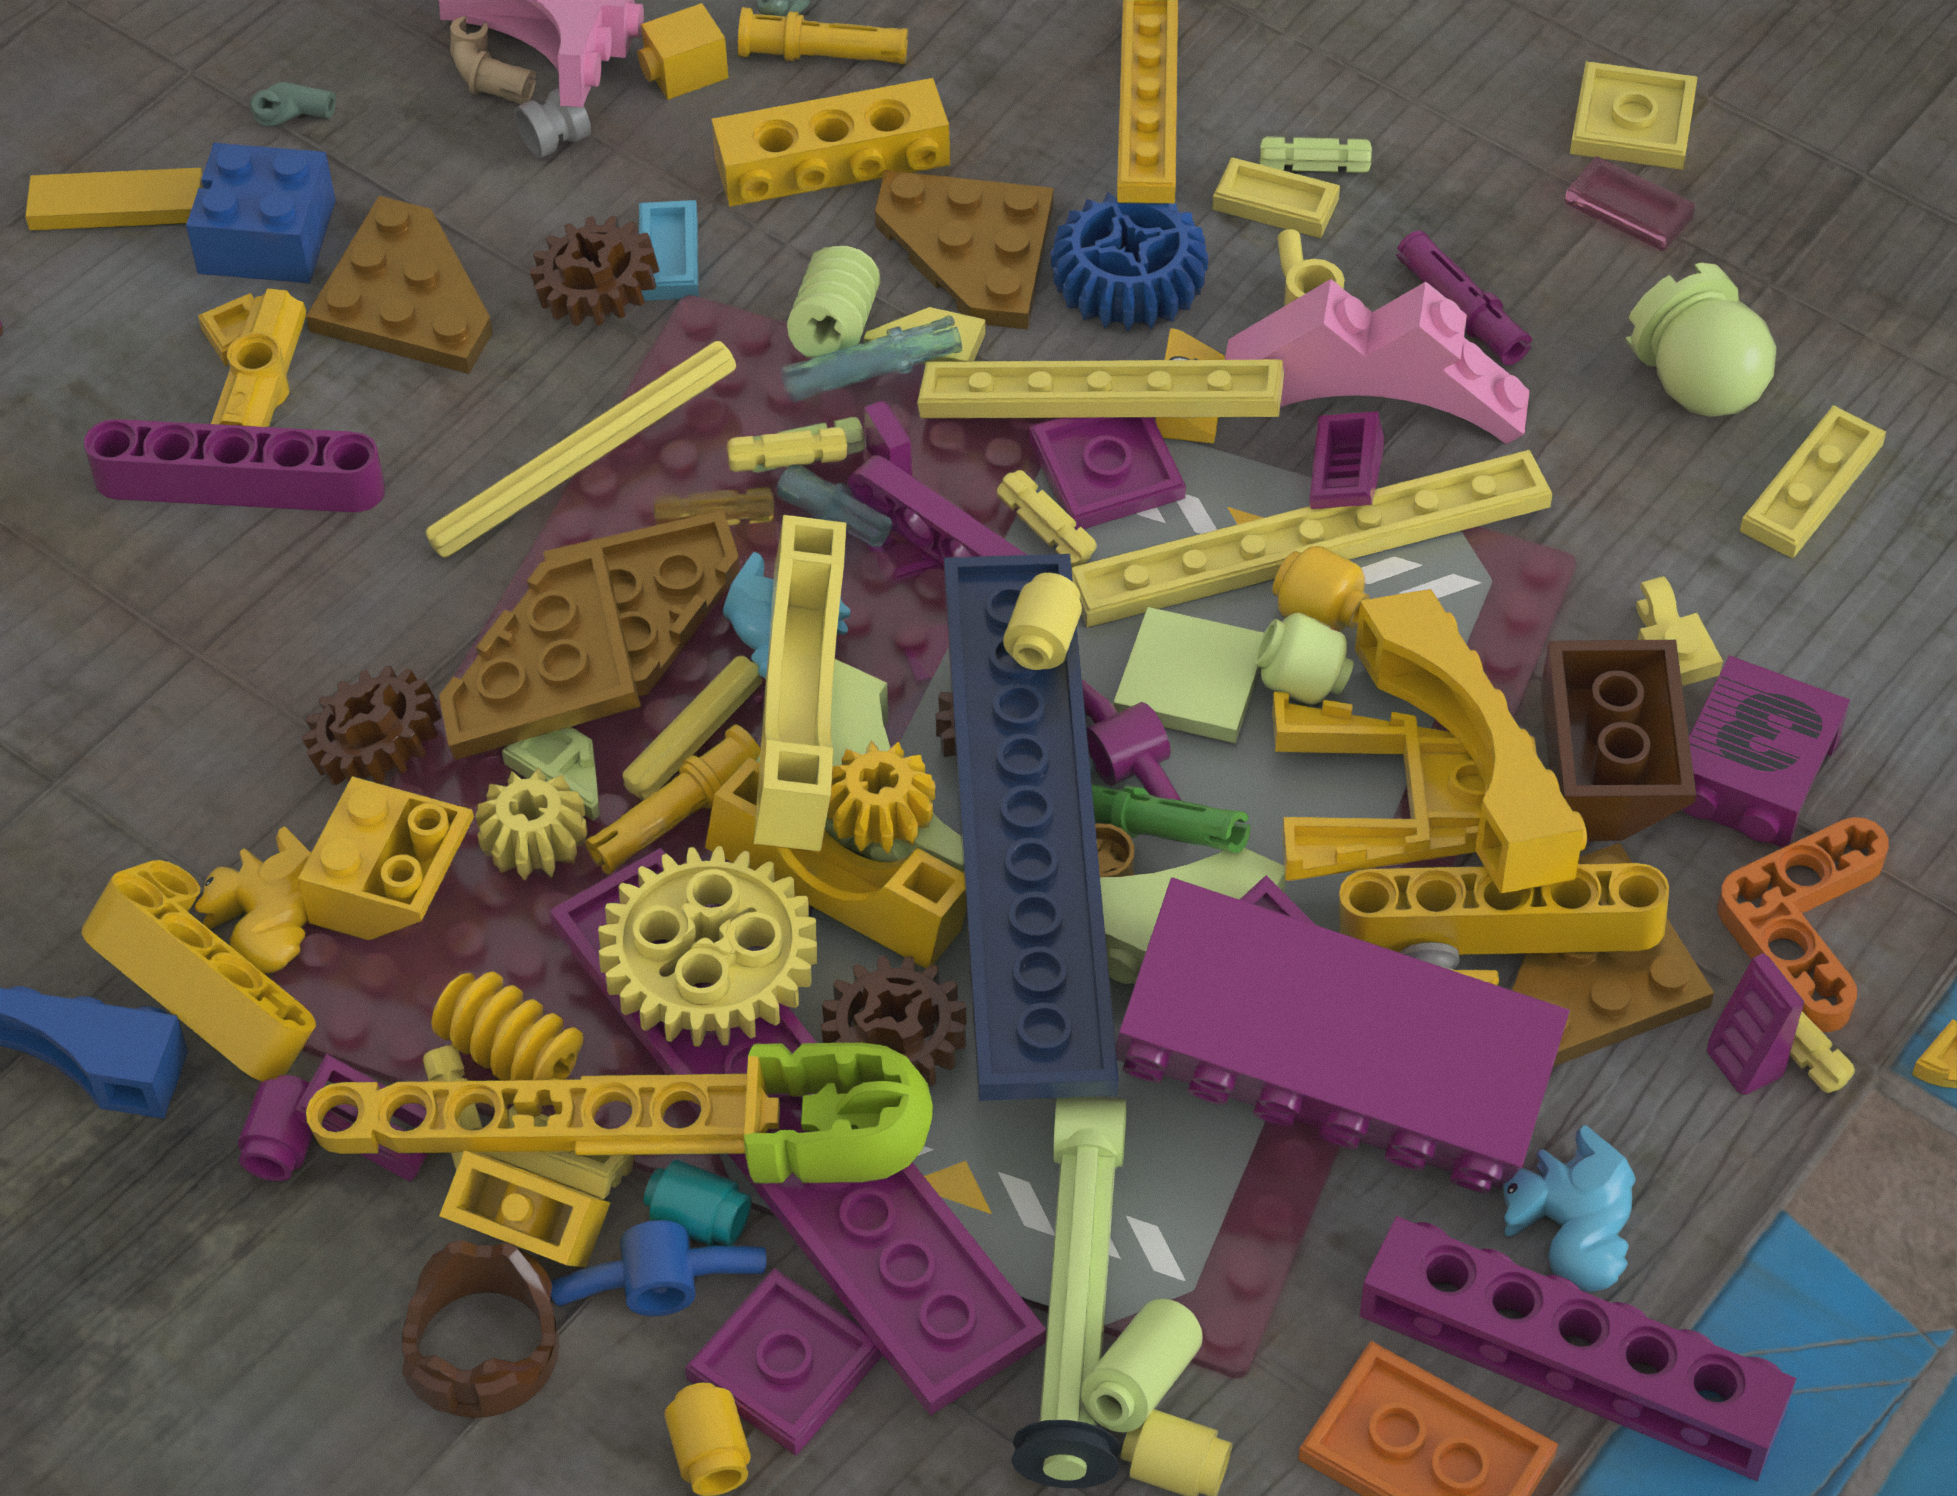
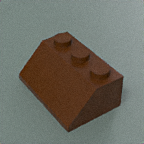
(1617, 732)

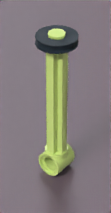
(1066, 1443)

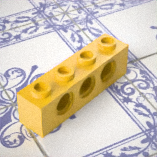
(831, 141)

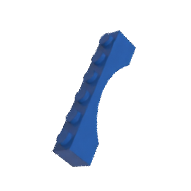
(115, 1053)

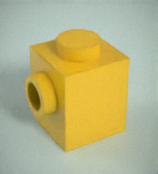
(683, 51)

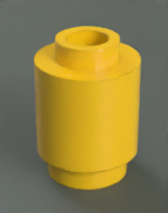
(708, 1439)

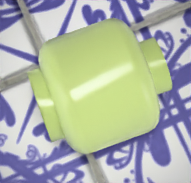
(1303, 658)

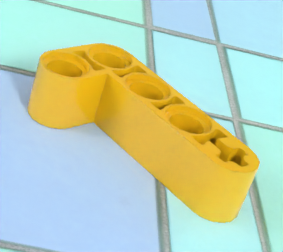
(155, 941)

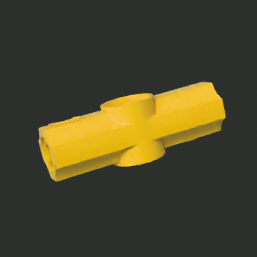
(261, 361)

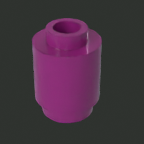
(272, 1137)

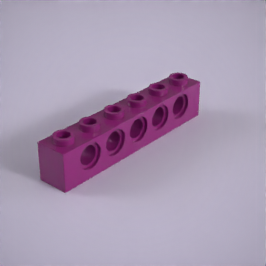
(1591, 1377)

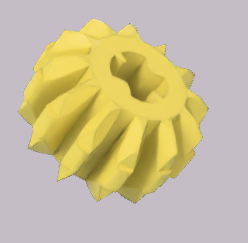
(531, 823)

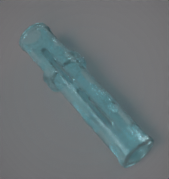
(859, 362)

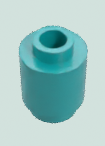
(698, 1200)

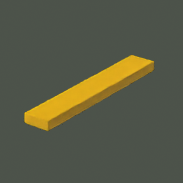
(1148, 102)

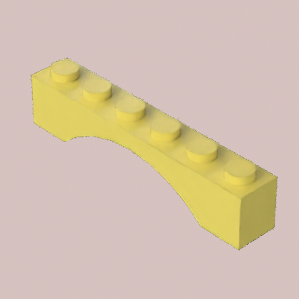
(799, 684)

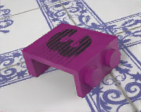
(1761, 749)

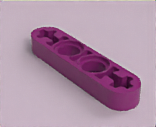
(923, 514)

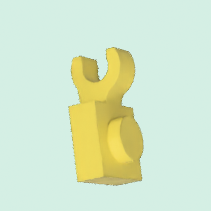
(1696, 650)

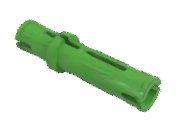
(1170, 818)

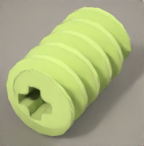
(833, 301)

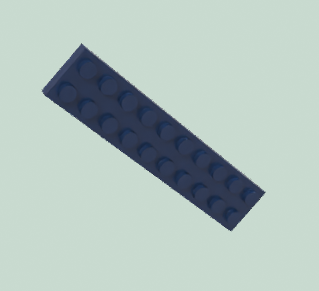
(1027, 848)

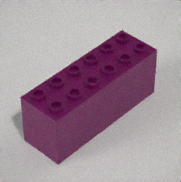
(1340, 1037)

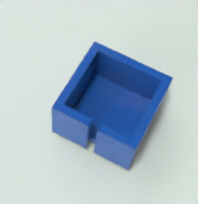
(261, 212)

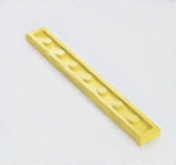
(1256, 549)

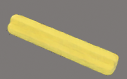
(692, 727)

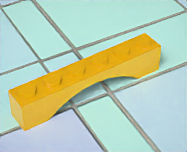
(1525, 823)

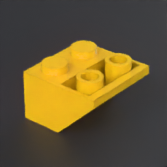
(380, 859)

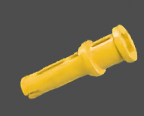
(797, 37)
(674, 802)

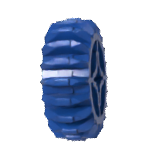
(1129, 261)

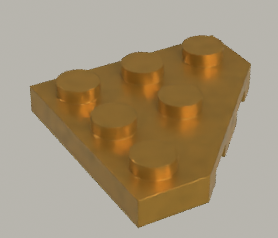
(971, 239)
(403, 291)
(665, 585)
(545, 662)
(1617, 991)

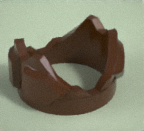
(494, 1384)

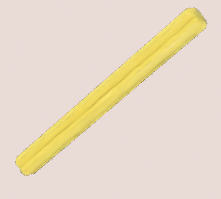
(580, 449)

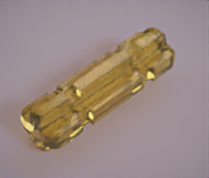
(755, 506)

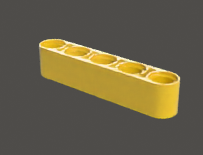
(1608, 912)

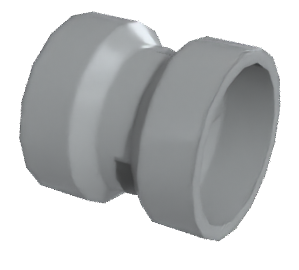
(549, 123)

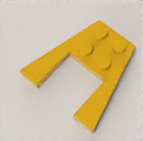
(1441, 788)

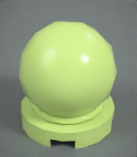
(1703, 342)

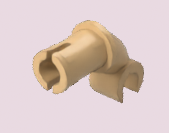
(482, 71)

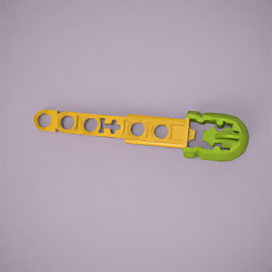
(865, 1117)

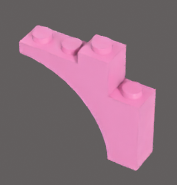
(568, 32)
(1399, 352)

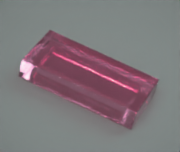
(1630, 203)

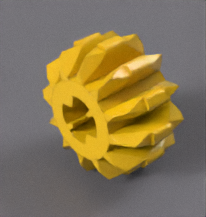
(880, 797)

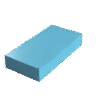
(675, 243)

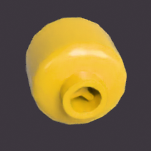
(1320, 587)

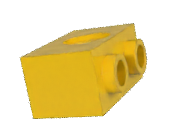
(524, 1209)

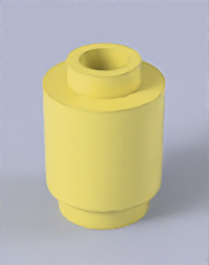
(1043, 622)
(1177, 1455)

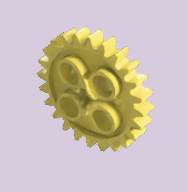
(708, 946)

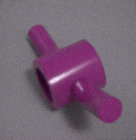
(1127, 744)

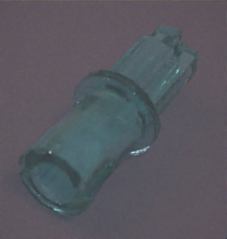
(833, 503)

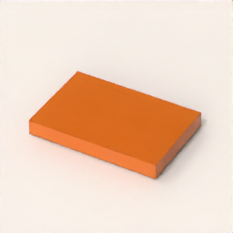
(1416, 1435)

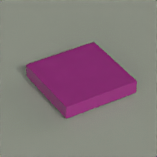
(1106, 466)
(785, 1360)

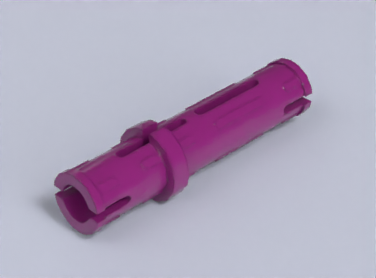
(1483, 310)

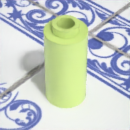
(1141, 1365)

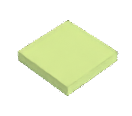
(1191, 673)

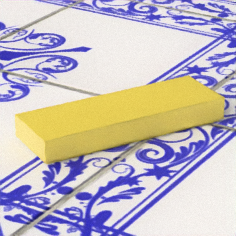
(1812, 482)

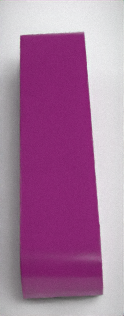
(235, 465)

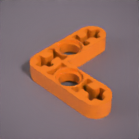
(1783, 907)

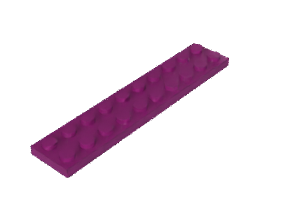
(879, 1244)

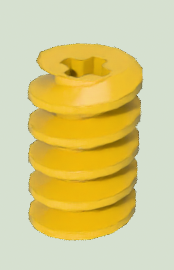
(503, 1031)

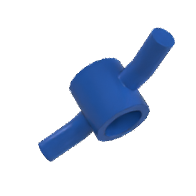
(657, 1269)

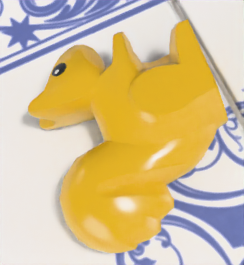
(270, 897)

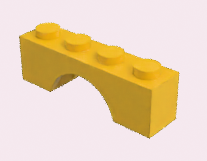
(902, 904)

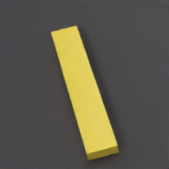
(1101, 389)

